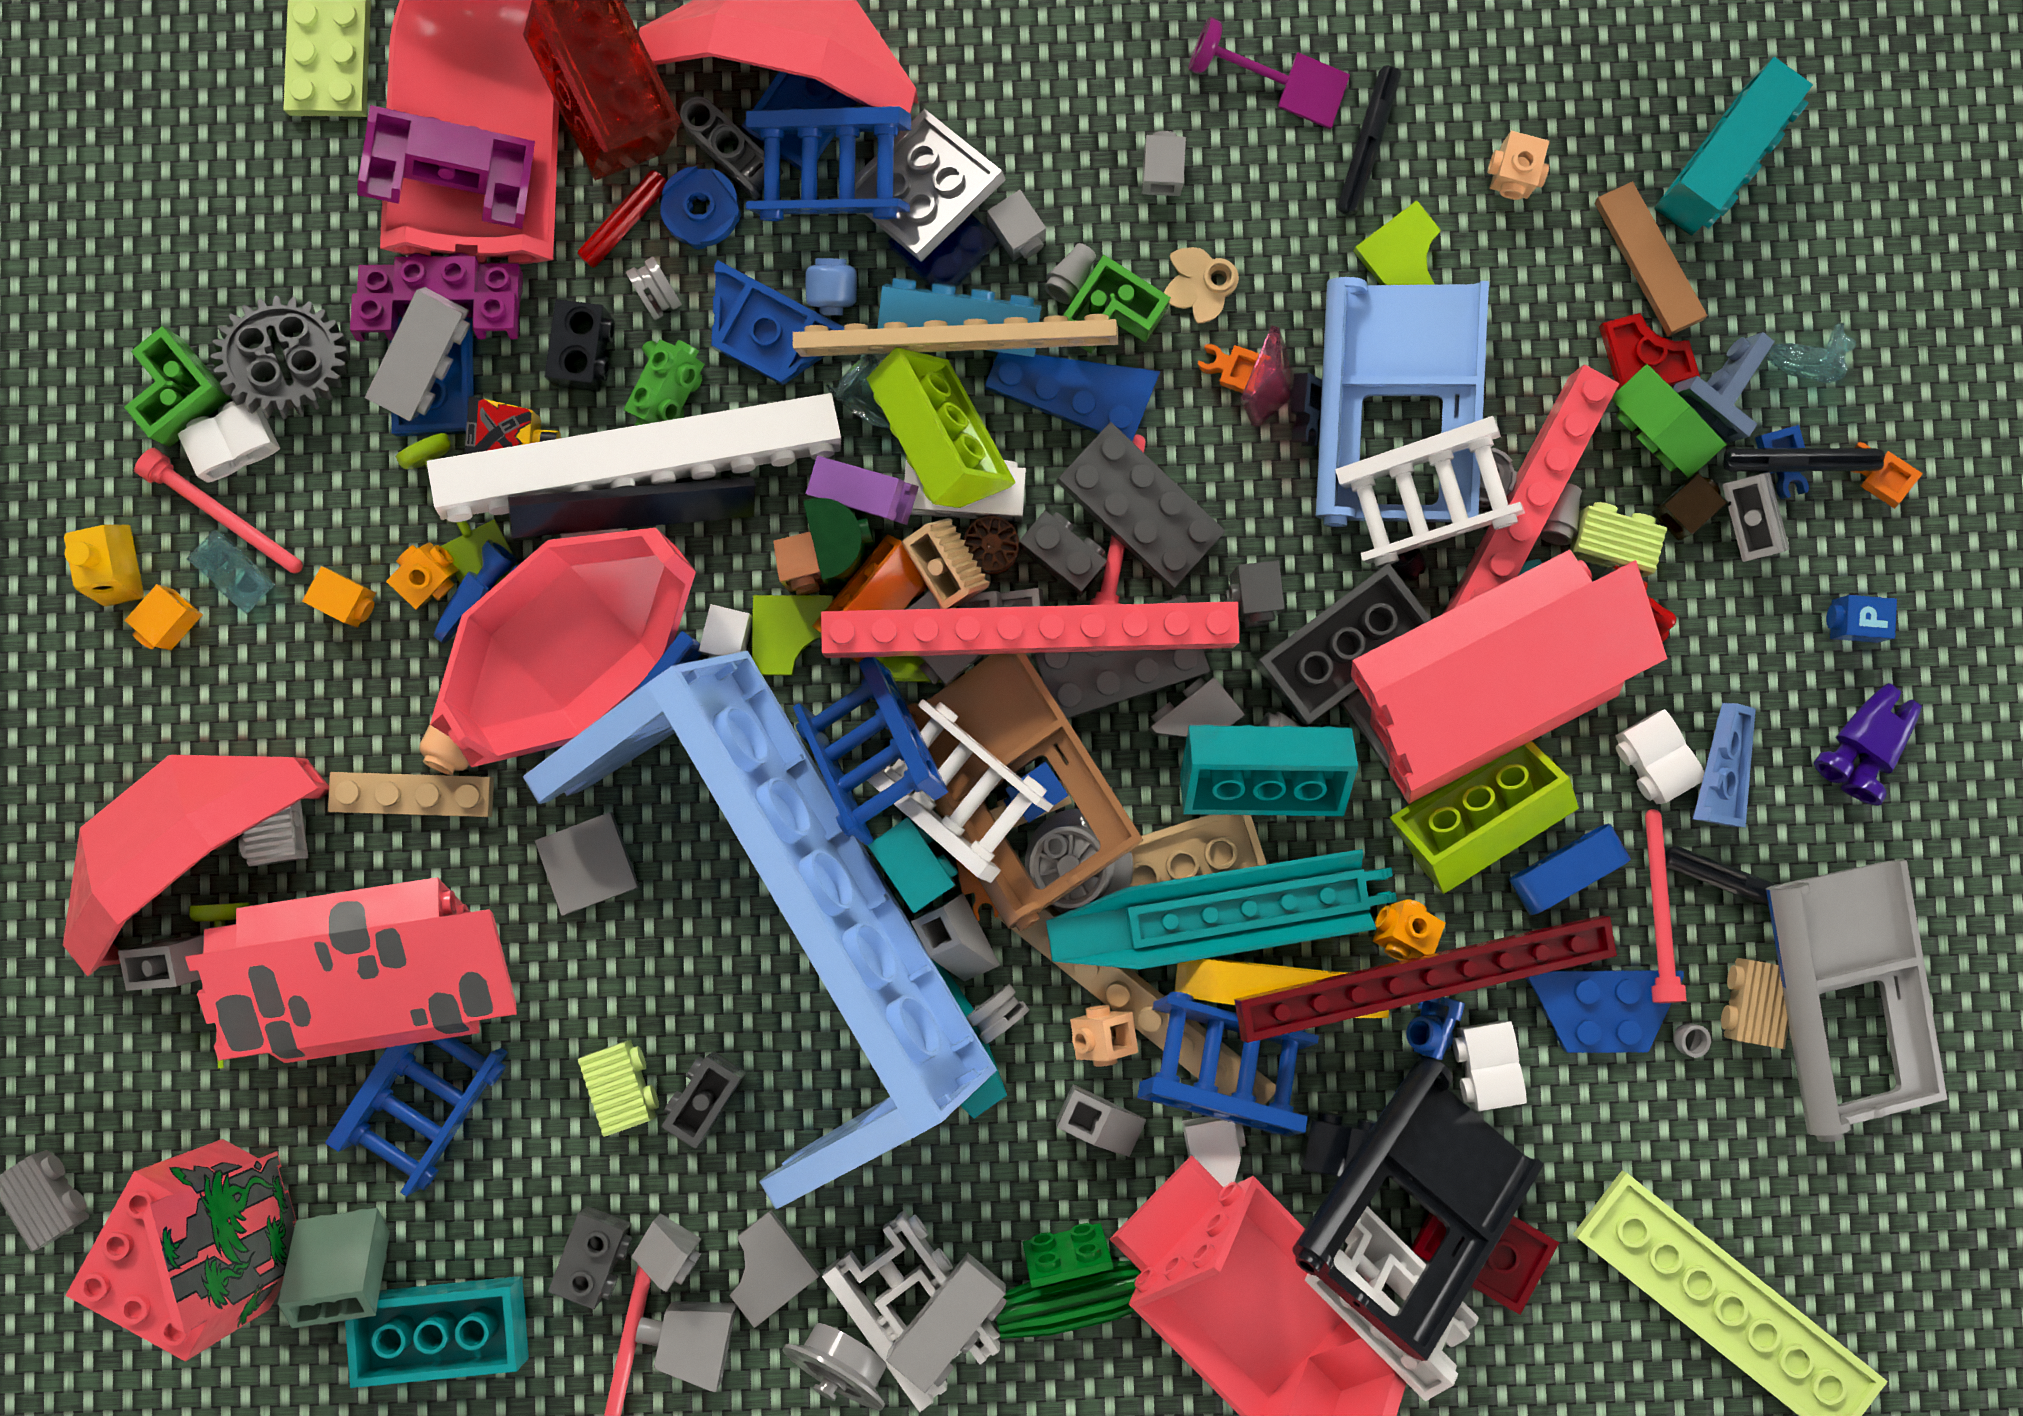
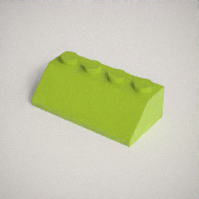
(938, 428)
(1485, 815)

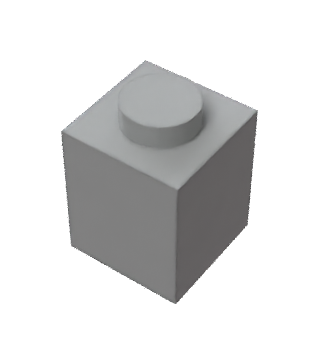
(1163, 164)
(1017, 226)

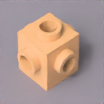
(1519, 166)
(1103, 1035)

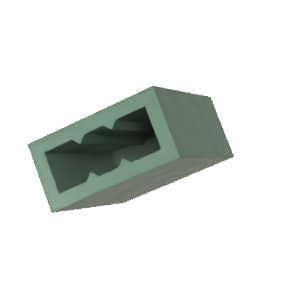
(334, 1268)

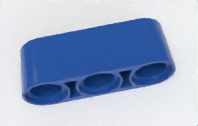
(1569, 869)

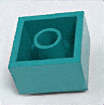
(913, 864)

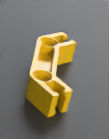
(1226, 980)

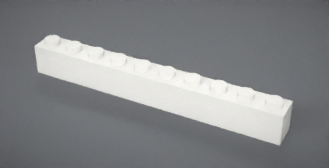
(636, 455)

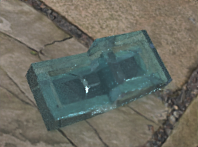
(231, 571)

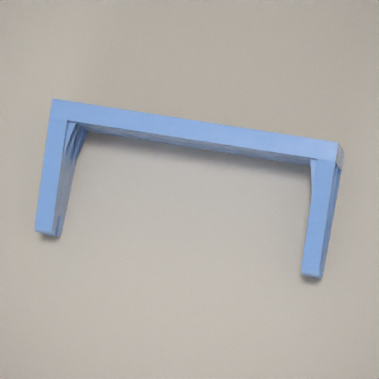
(819, 883)

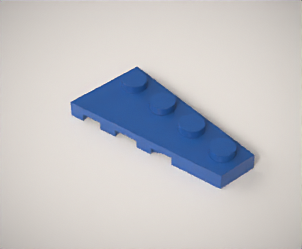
(1075, 389)

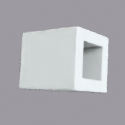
(725, 632)

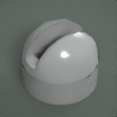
(1692, 1040)

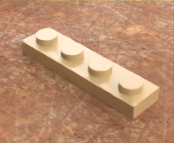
(411, 794)

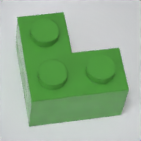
(1122, 297)
(180, 390)
(1666, 422)

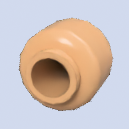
(442, 752)

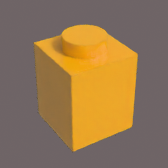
(340, 597)
(162, 618)

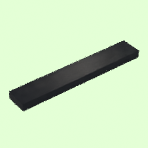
(631, 507)

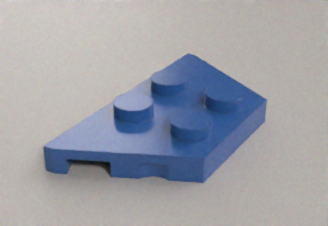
(758, 325)
(1601, 1009)

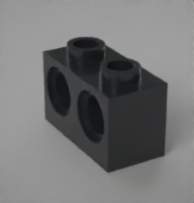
(568, 346)

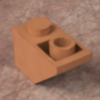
(798, 564)

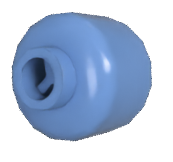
(831, 285)

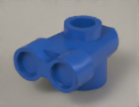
(1433, 1030)

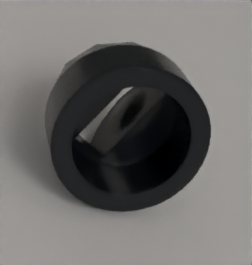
(1410, 565)

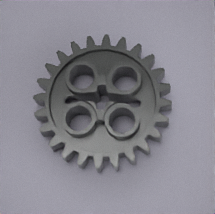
(243, 368)

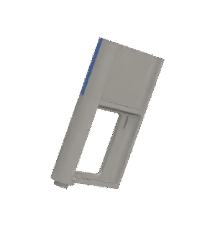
(1844, 934)

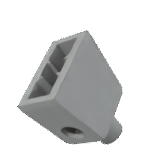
(691, 1341)

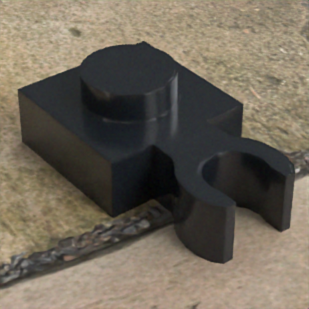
(1306, 405)

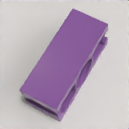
(862, 489)

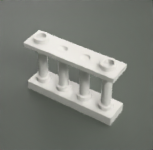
(1439, 452)
(948, 830)

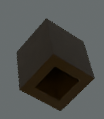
(1689, 506)

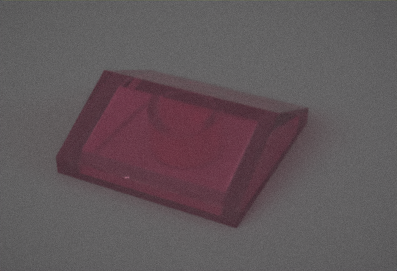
(1269, 381)

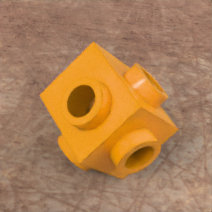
(423, 574)
(1407, 930)

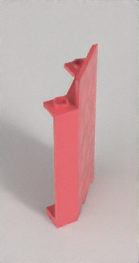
(1505, 669)

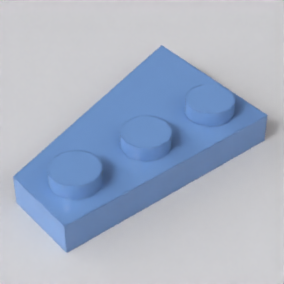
(1727, 772)

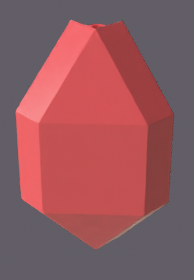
(798, 37)
(561, 642)
(163, 830)

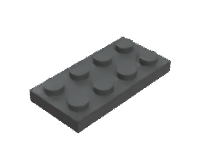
(1140, 506)

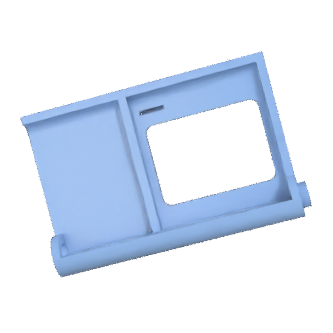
(1398, 345)

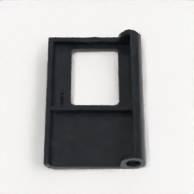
(1455, 1171)

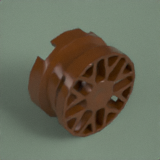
(993, 544)

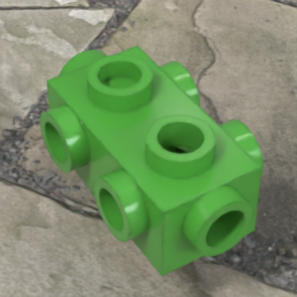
(665, 382)

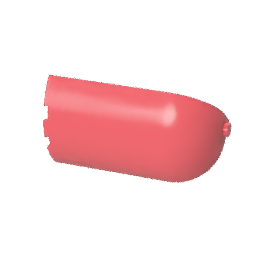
(471, 70)

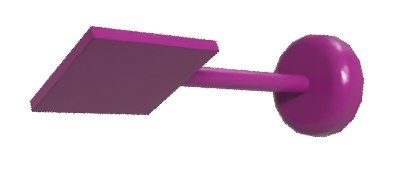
(1310, 89)

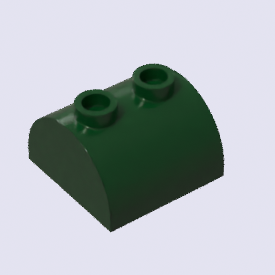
(838, 540)

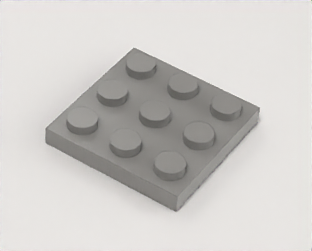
(937, 177)

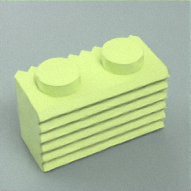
(1617, 539)
(619, 1087)

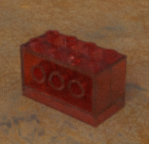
(602, 81)

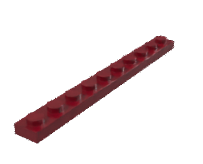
(1423, 978)

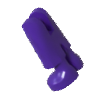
(1880, 740)

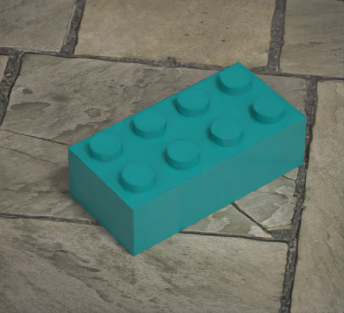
(1735, 147)
(1268, 770)
(439, 1333)

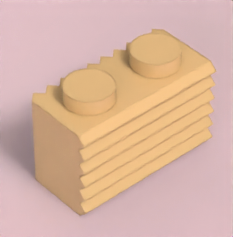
(945, 563)
(1756, 1005)

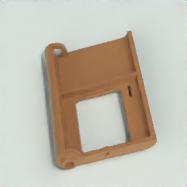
(1017, 721)

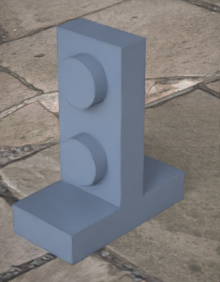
(1717, 397)

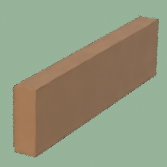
(1650, 259)

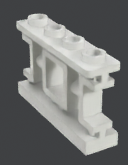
(1384, 1258)
(885, 1329)

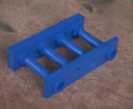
(809, 126)
(905, 745)
(377, 1095)
(1204, 1095)

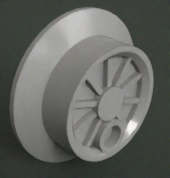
(1062, 845)
(840, 1365)

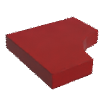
(1633, 345)

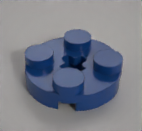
(705, 185)

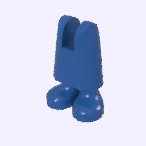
(473, 587)

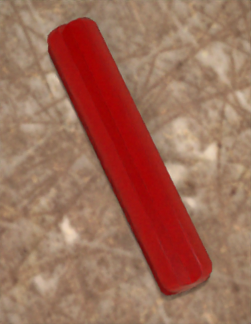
(622, 219)

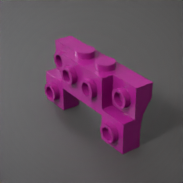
(448, 156)
(486, 290)

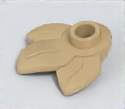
(1194, 284)

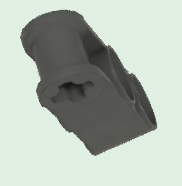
(744, 164)

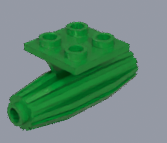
(1069, 1285)

